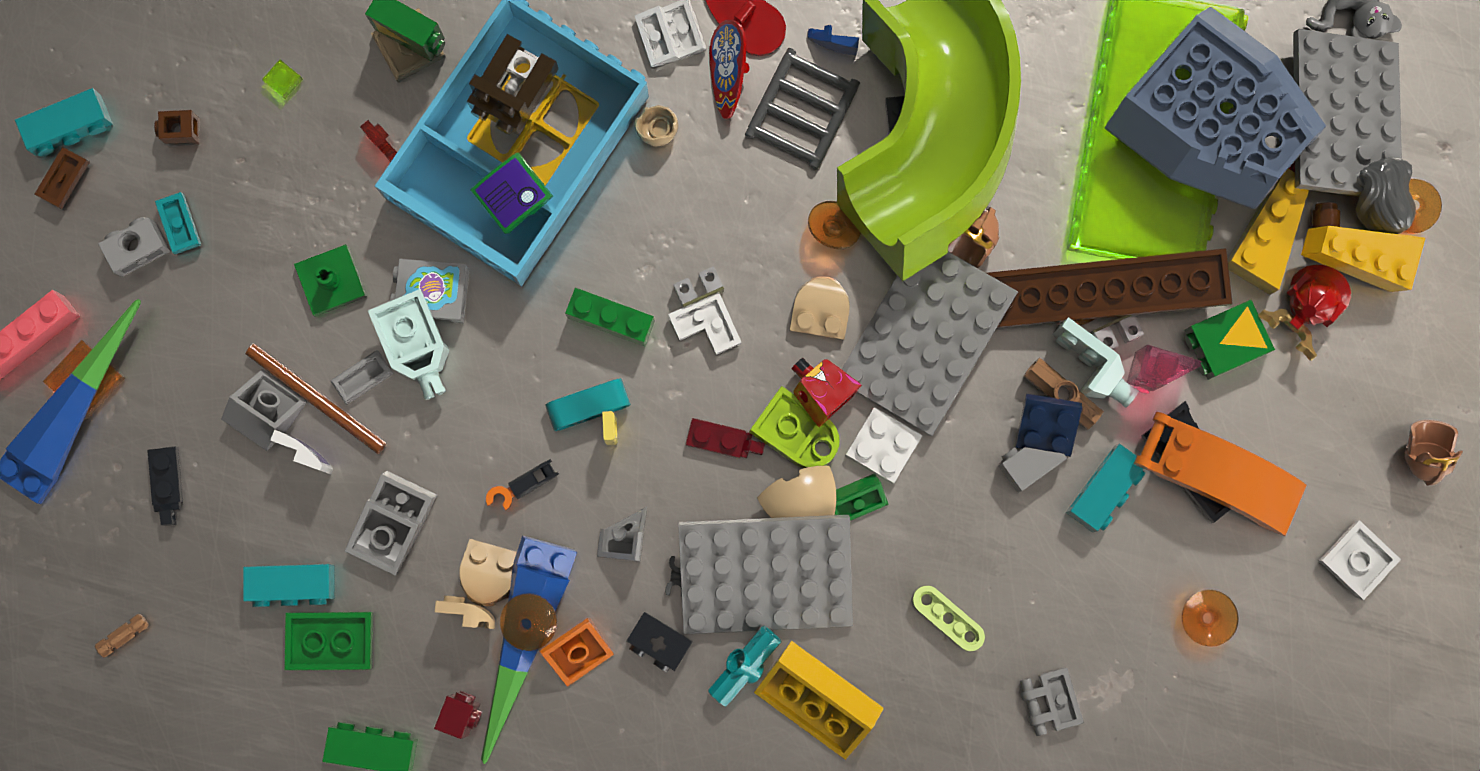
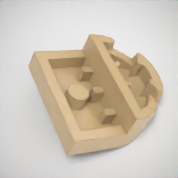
(821, 308)
(486, 573)
(473, 614)

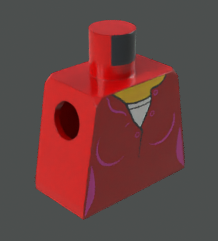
(823, 389)

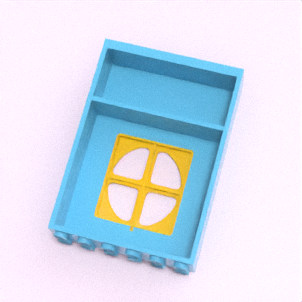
(456, 150)

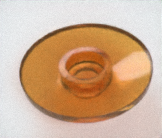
(1429, 208)
(827, 216)
(540, 614)
(1223, 622)

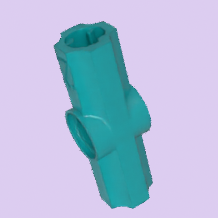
(744, 666)

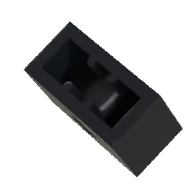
(649, 628)

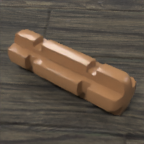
(121, 635)

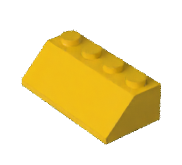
(819, 700)

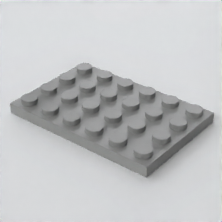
(1358, 98)
(928, 339)
(766, 574)

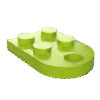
(793, 432)

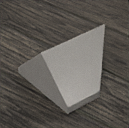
(623, 538)

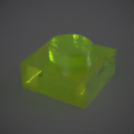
(282, 79)

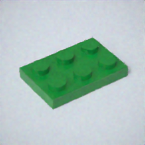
(328, 641)

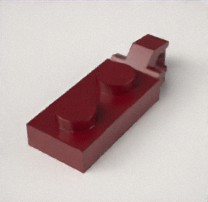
(722, 439)

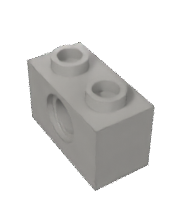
(150, 246)

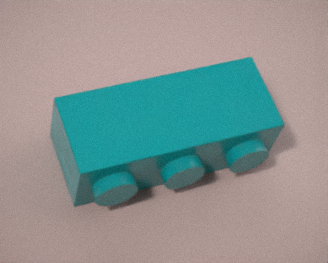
(64, 122)
(1106, 489)
(289, 584)

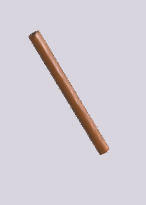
(315, 398)

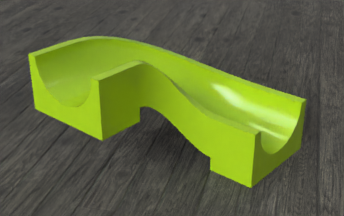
(952, 132)

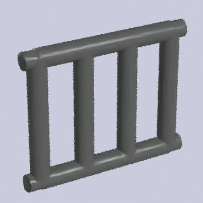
(826, 134)

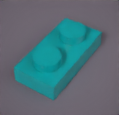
(178, 223)

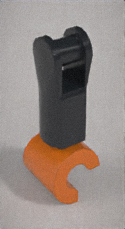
(522, 485)

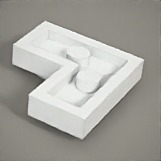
(710, 316)

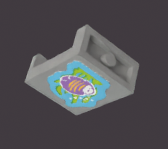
(441, 283)

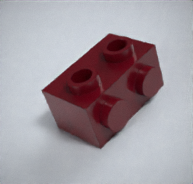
(458, 715)

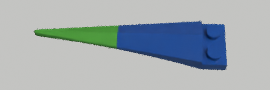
(42, 446)
(538, 570)

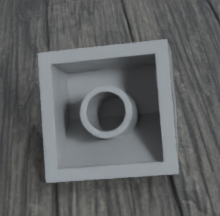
(262, 407)

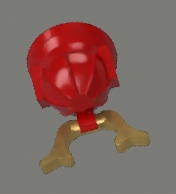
(1317, 297)

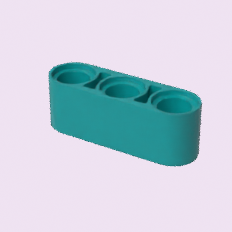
(587, 404)

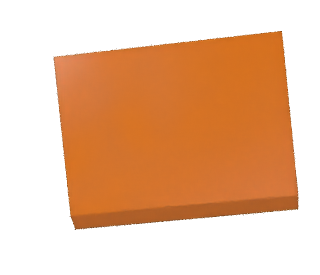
(577, 652)

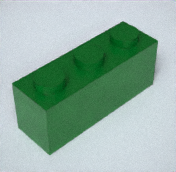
(610, 317)
(369, 748)

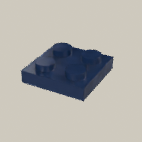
(1048, 424)

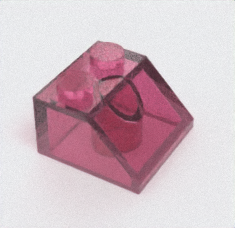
(1157, 367)

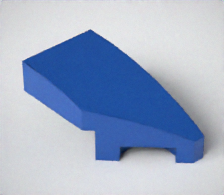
(837, 43)

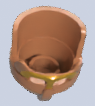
(977, 240)
(1431, 450)

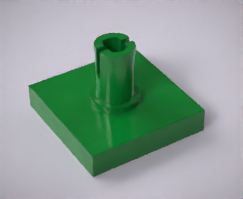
(330, 280)

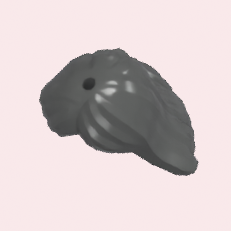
(1385, 198)

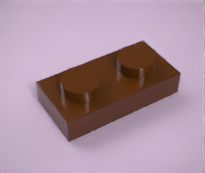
(62, 178)

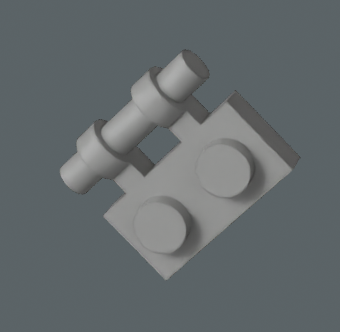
(1060, 700)

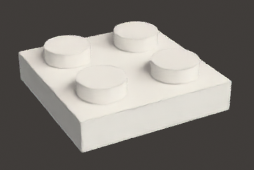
(883, 445)
(1359, 560)

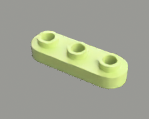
(960, 624)

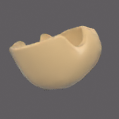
(656, 125)

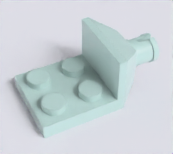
(412, 340)
(1108, 375)

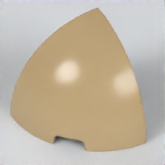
(806, 495)

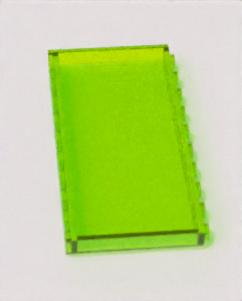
(1121, 199)

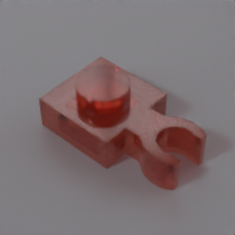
(378, 137)

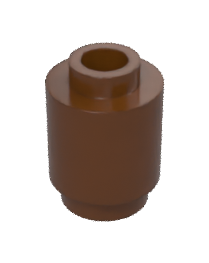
(1326, 215)

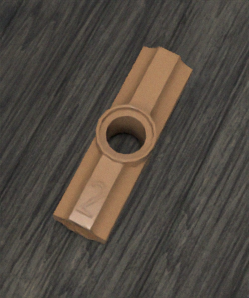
(1049, 381)

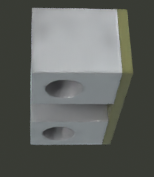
(710, 287)
(1123, 323)

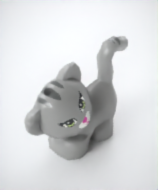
(1370, 19)

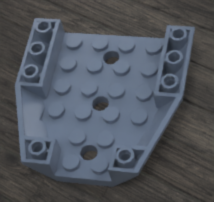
(1188, 136)

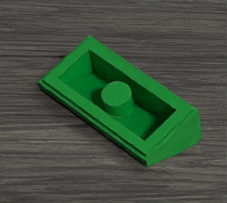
(860, 497)

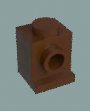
(169, 120)

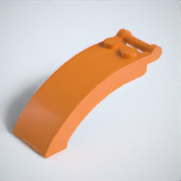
(1224, 473)

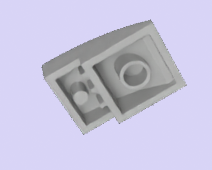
(390, 522)

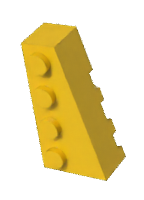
(1269, 236)
(1371, 256)

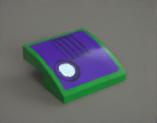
(511, 192)

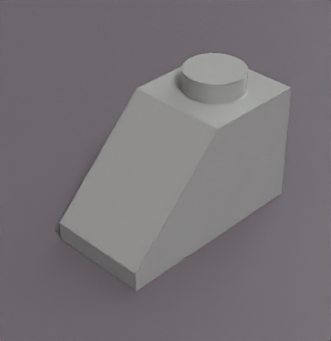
(1028, 465)

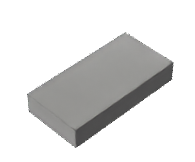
(361, 377)

